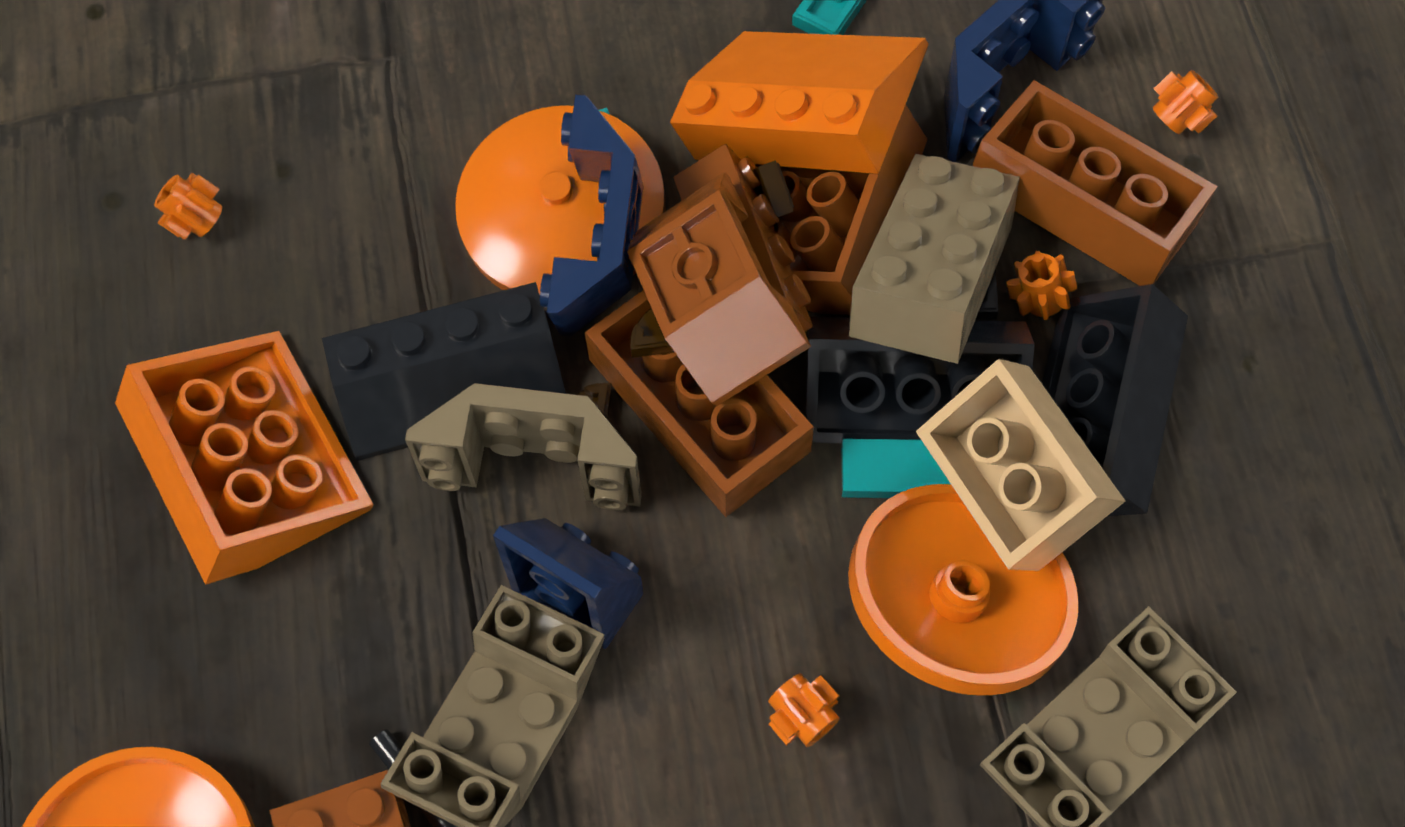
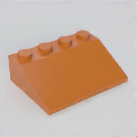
(801, 99)
(239, 452)

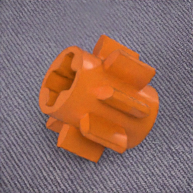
(1185, 102)
(188, 205)
(1042, 285)
(803, 710)

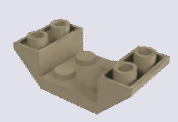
(515, 420)
(499, 715)
(1109, 727)

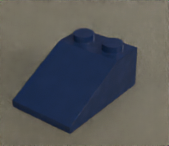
(568, 574)

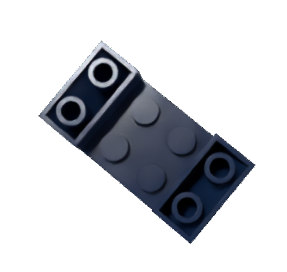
(1002, 37)
(586, 288)

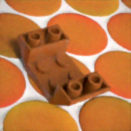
(714, 293)

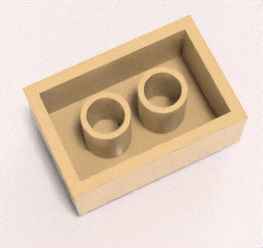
(1019, 466)

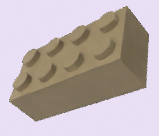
(934, 258)

